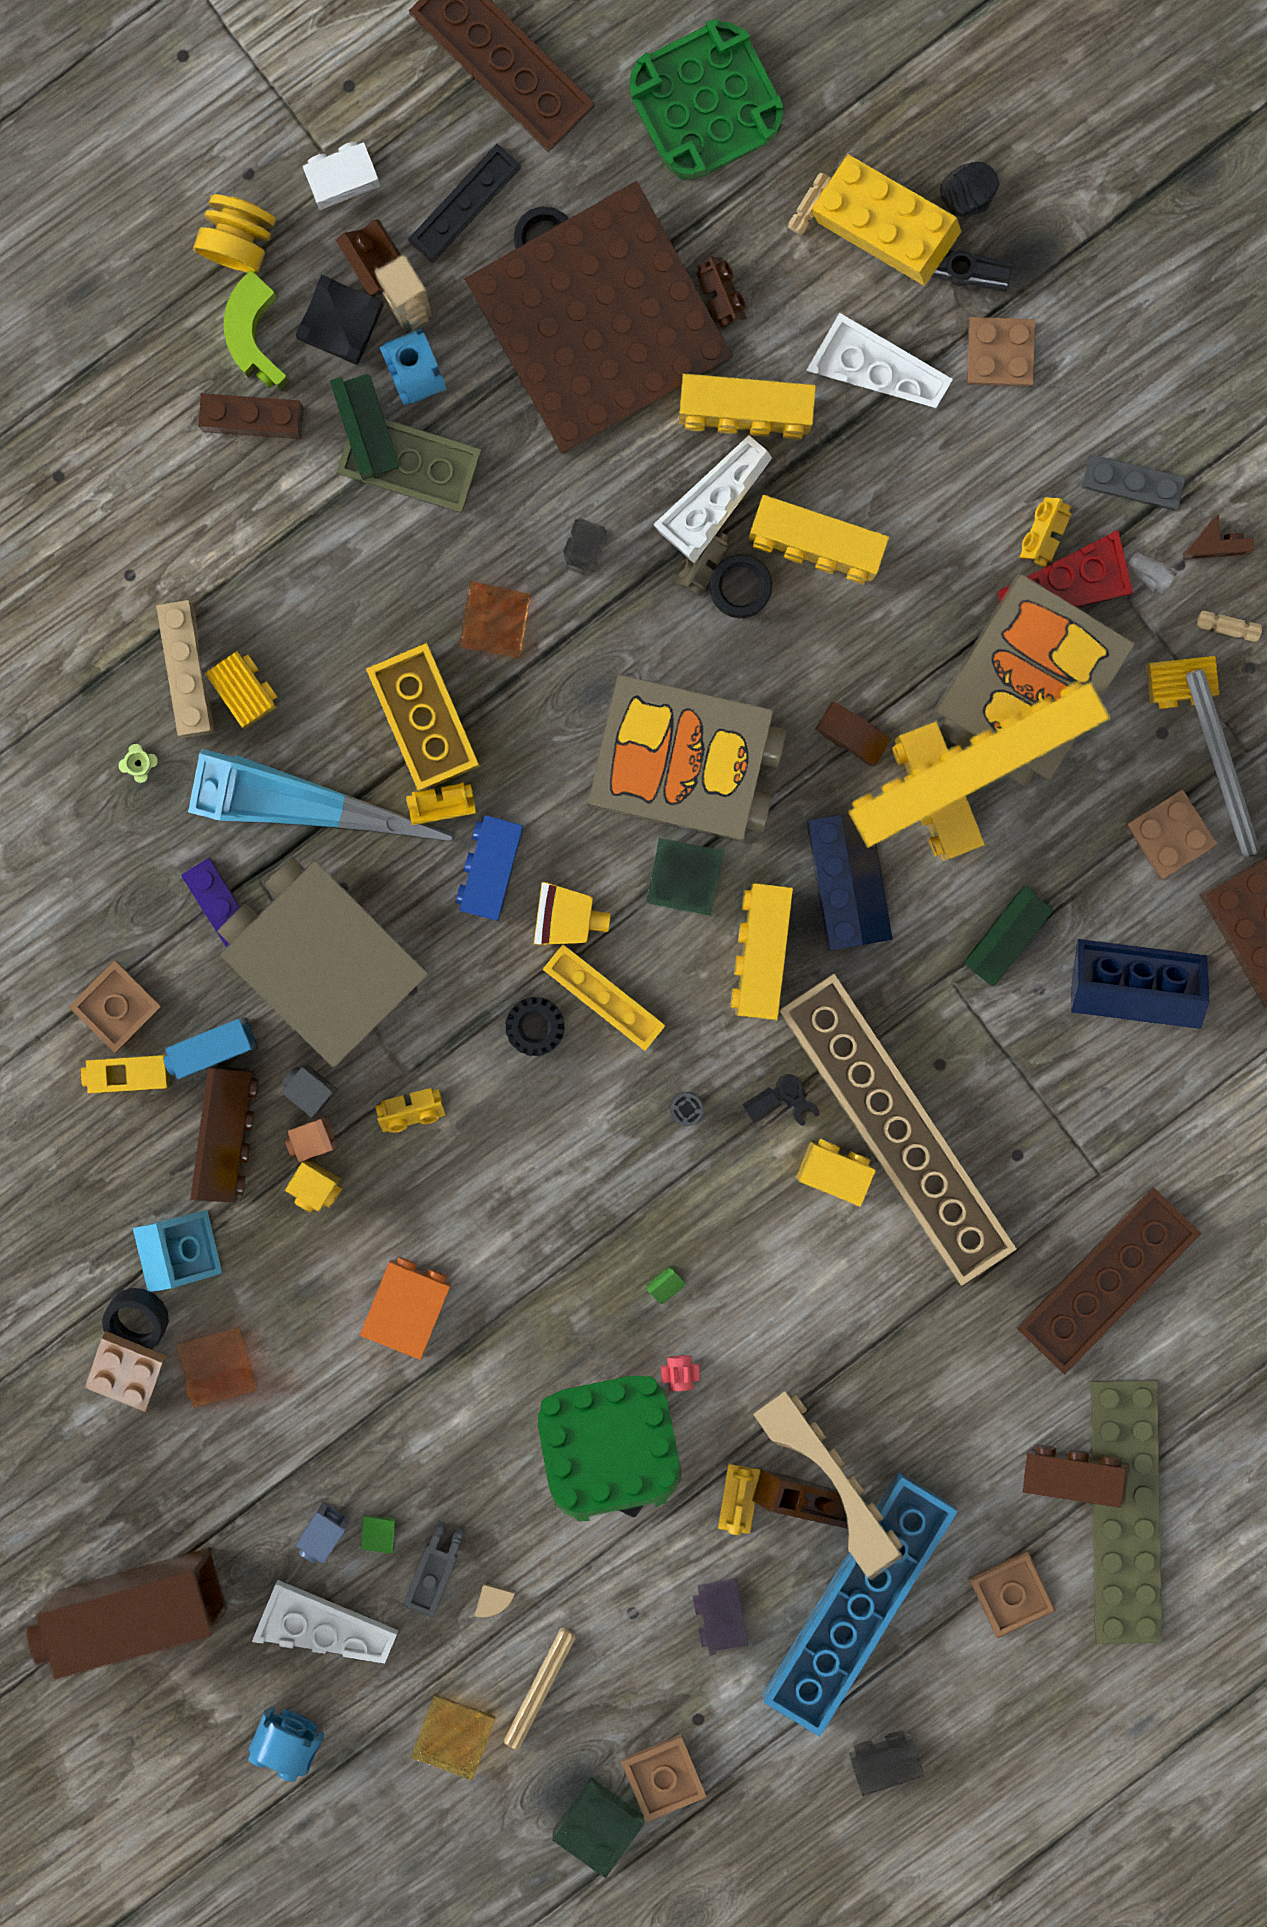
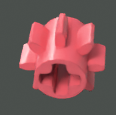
(680, 1373)

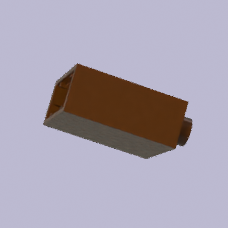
(128, 1614)

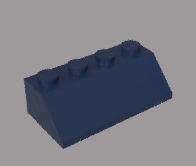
(848, 884)
(1140, 984)

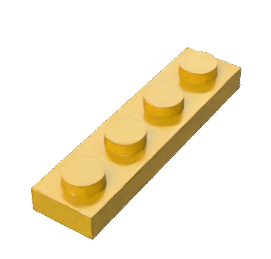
(603, 997)

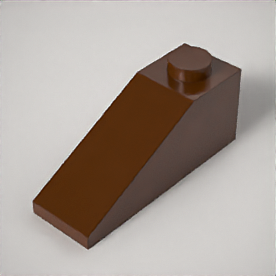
(800, 1499)

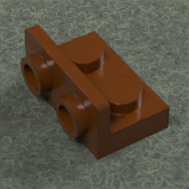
(369, 252)

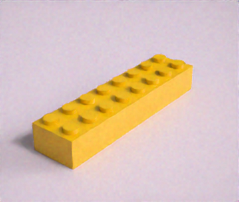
(979, 764)

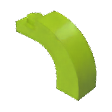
(242, 313)

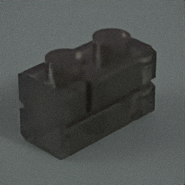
(584, 546)
(886, 1762)

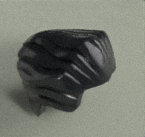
(969, 188)

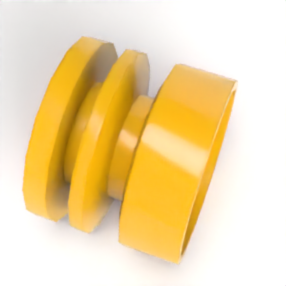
(236, 228)

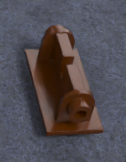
(729, 301)

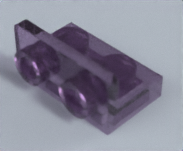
(721, 1615)

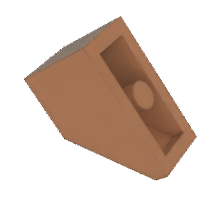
(311, 1139)

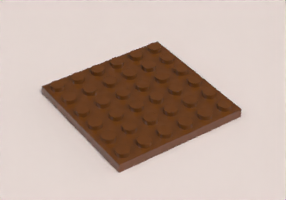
(598, 316)

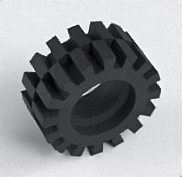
(540, 1046)

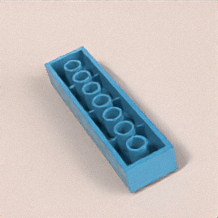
(857, 1610)

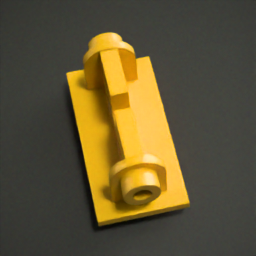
(1050, 517)
(453, 802)
(396, 1116)
(737, 1501)

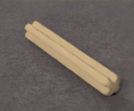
(539, 1688)

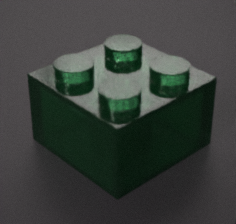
(684, 877)
(598, 1827)

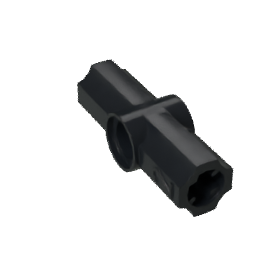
(983, 271)

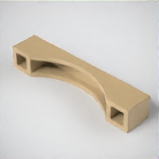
(868, 1540)

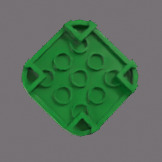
(705, 100)
(609, 1446)

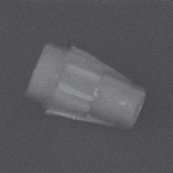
(1152, 572)

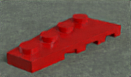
(1087, 575)

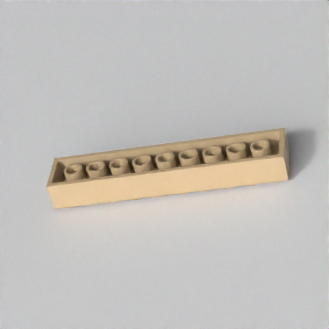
(897, 1129)

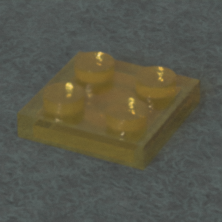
(453, 1737)

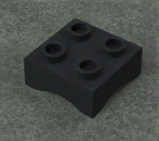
(339, 320)

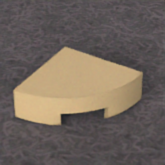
(493, 1600)

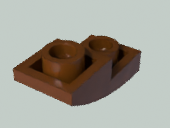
(853, 733)

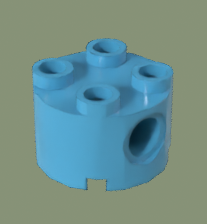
(413, 367)
(285, 1744)

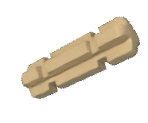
(799, 221)
(1229, 626)

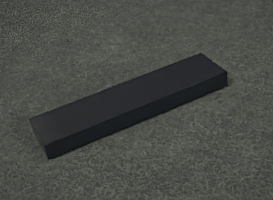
(464, 203)

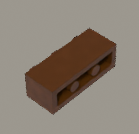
(250, 416)
(1076, 1476)

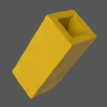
(125, 1074)

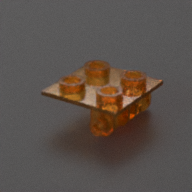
(494, 620)
(216, 1367)

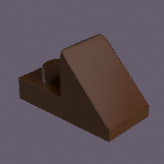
(1209, 543)

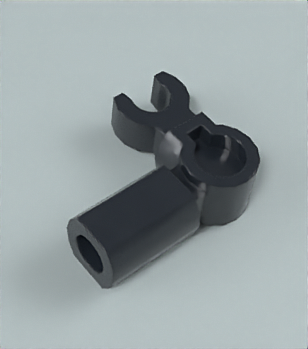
(788, 1089)

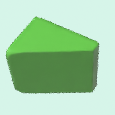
(665, 1285)
(378, 1534)

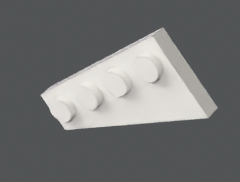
(871, 362)
(710, 502)
(317, 1624)

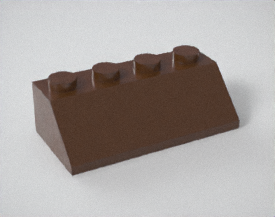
(223, 1134)

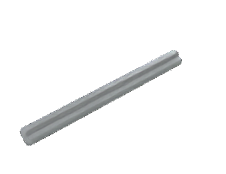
(1222, 762)

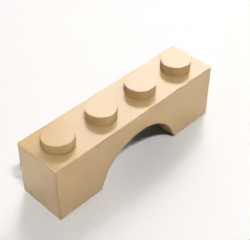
(404, 294)
(184, 669)

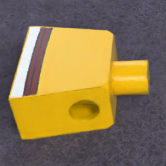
(566, 916)

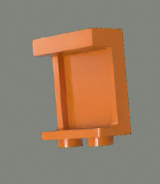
(406, 1307)

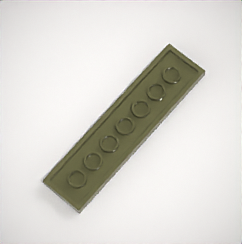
(1129, 1536)

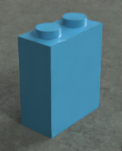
(210, 1048)

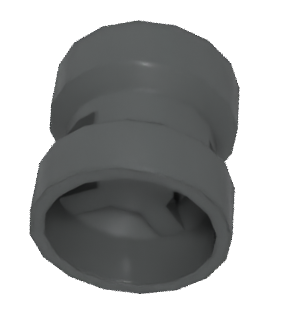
(686, 1104)

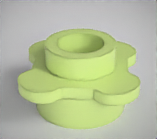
(139, 772)

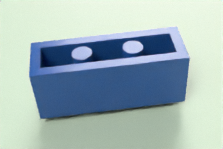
(489, 867)

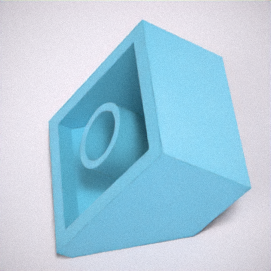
(177, 1251)

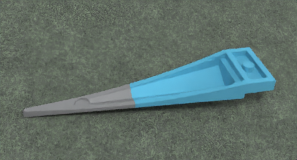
(252, 792)

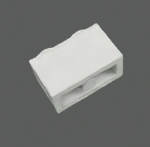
(341, 175)

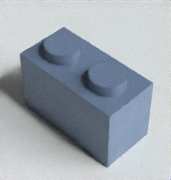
(322, 1534)

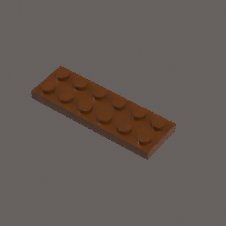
(506, 65)
(1108, 1280)

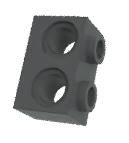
(308, 1089)

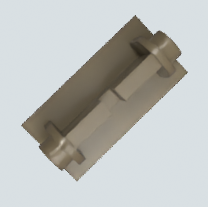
(697, 574)

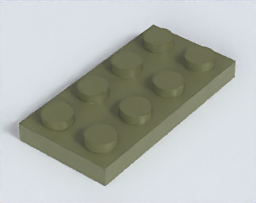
(428, 469)

